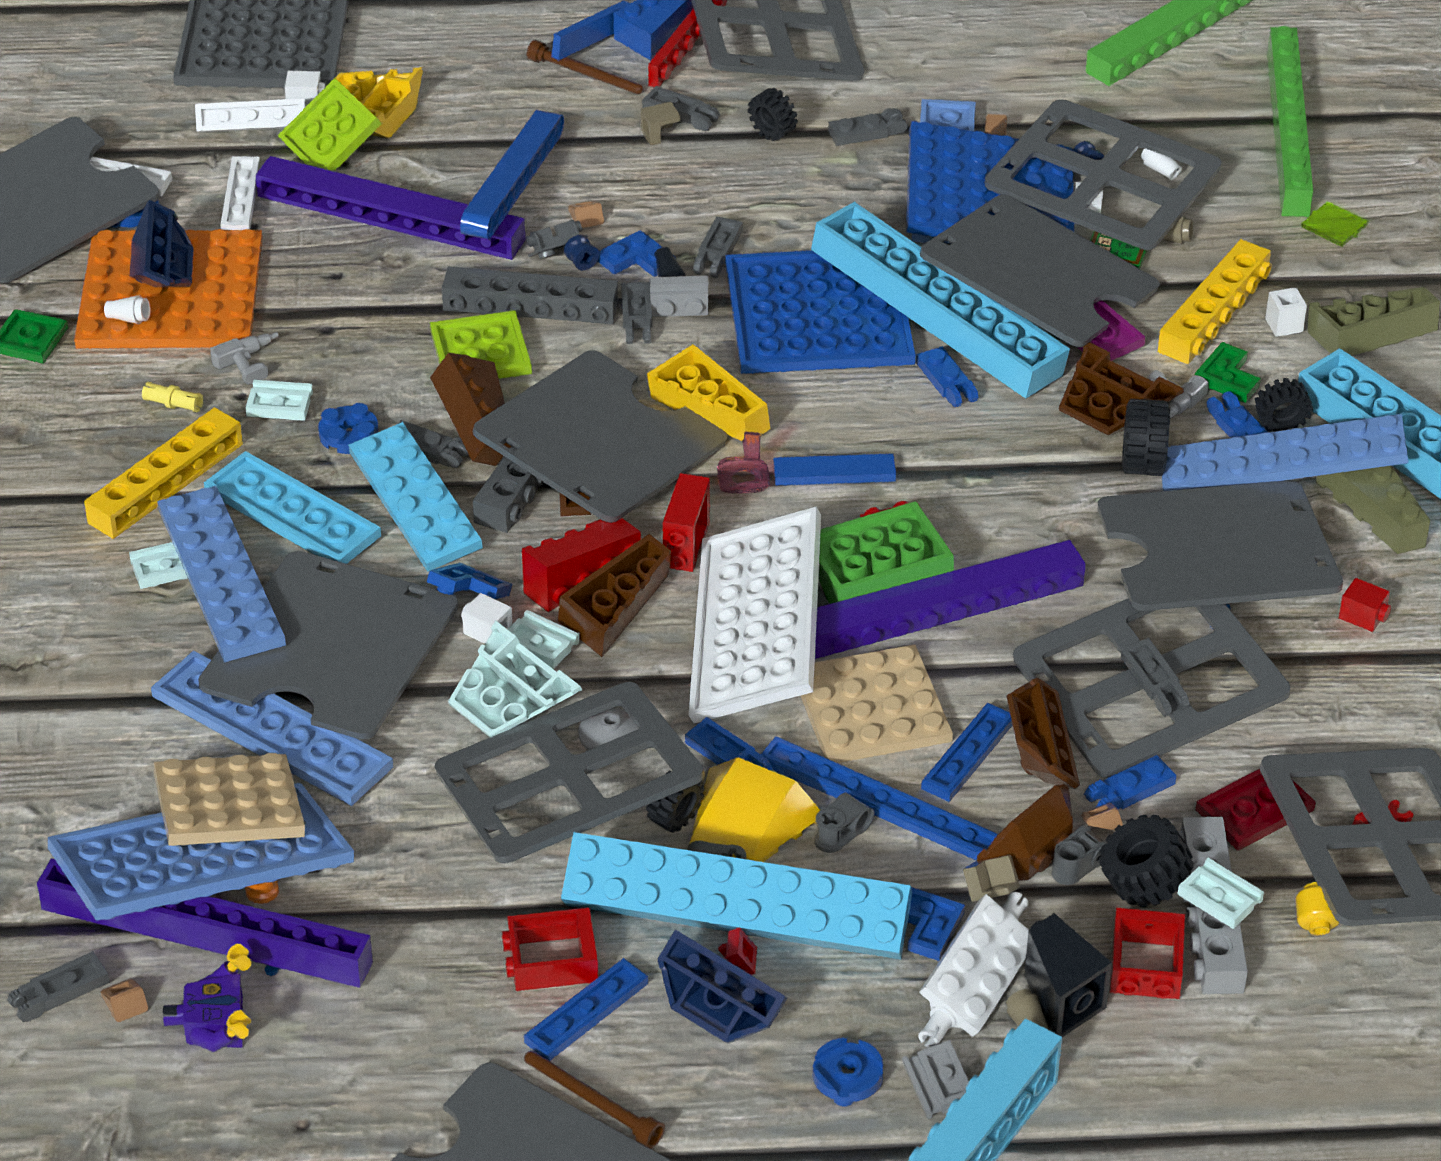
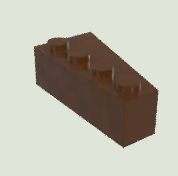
(469, 393)
(614, 594)

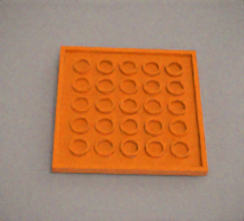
(199, 316)

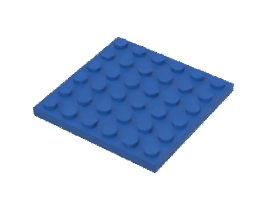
(950, 171)
(810, 316)

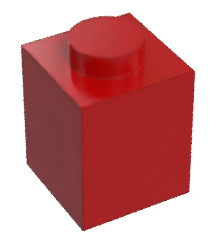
(1365, 605)

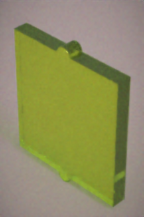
(1334, 224)

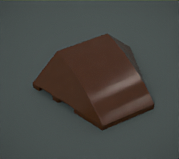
(1103, 389)

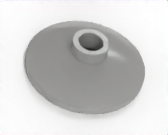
(605, 727)

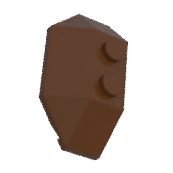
(1042, 734)
(1034, 833)

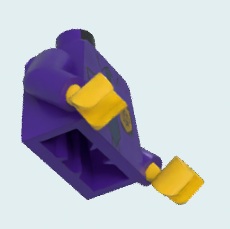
(214, 1006)

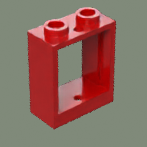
(687, 521)
(551, 927)
(1166, 930)

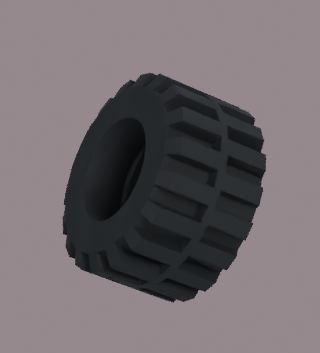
(1146, 437)
(1146, 860)

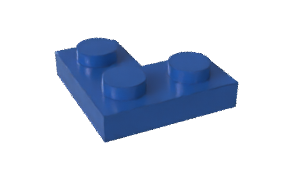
(631, 250)
(463, 577)
(934, 921)

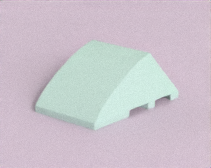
(508, 685)

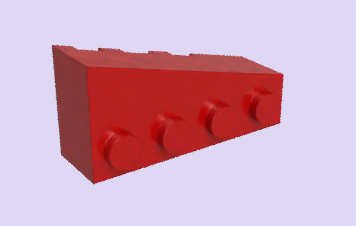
(569, 560)

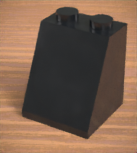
(1065, 975)

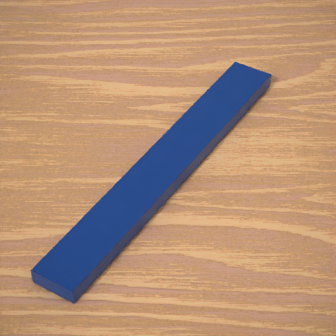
(886, 801)

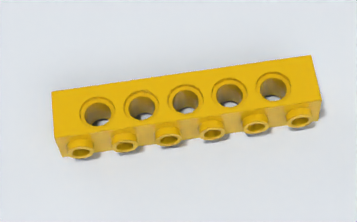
(1214, 301)
(163, 472)

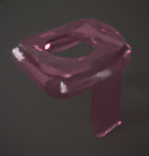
(750, 462)

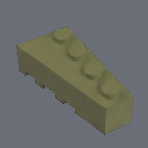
(1373, 320)
(1384, 503)

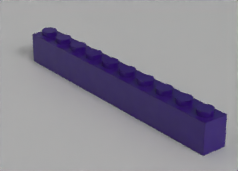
(382, 206)
(947, 597)
(220, 924)

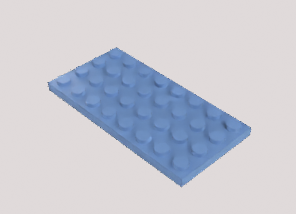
(134, 869)

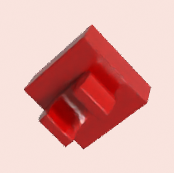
(740, 951)

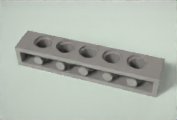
(1218, 947)

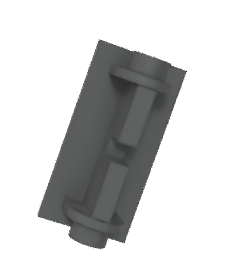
(544, 242)

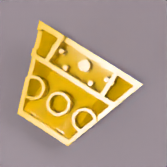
(386, 96)
(752, 809)

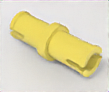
(172, 396)

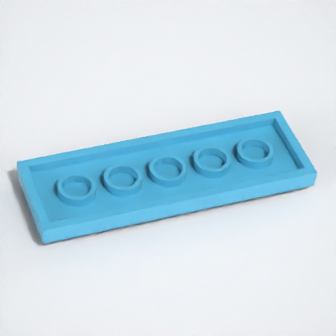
(415, 496)
(293, 509)

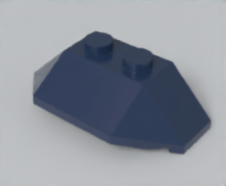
(161, 249)
(716, 991)

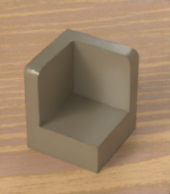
(657, 118)
(991, 877)

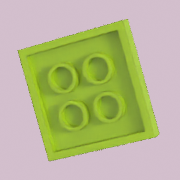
(329, 128)
(485, 337)

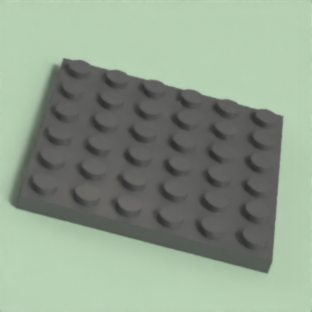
(259, 41)

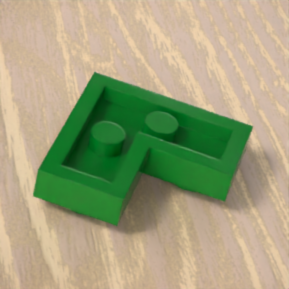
(1223, 372)

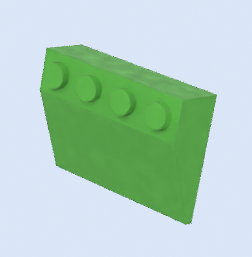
(880, 553)

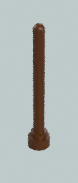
(539, 52)
(646, 1129)

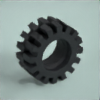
(772, 114)
(1278, 395)
(676, 808)

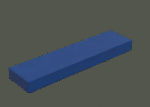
(585, 32)
(834, 469)
(967, 752)
(586, 1009)

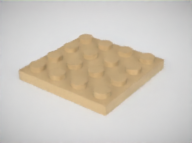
(875, 705)
(228, 799)

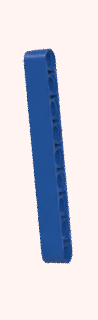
(512, 174)

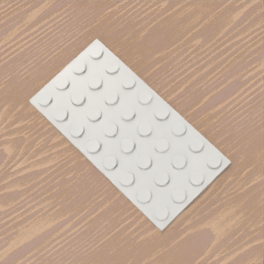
(756, 615)

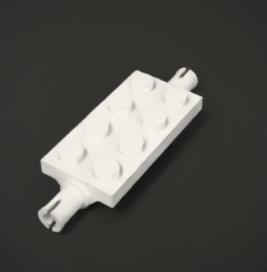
(976, 968)

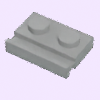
(679, 296)
(936, 1077)

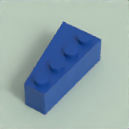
(649, 24)

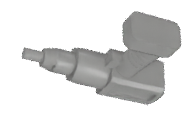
(239, 352)
(1194, 390)

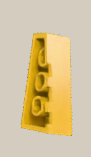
(709, 391)

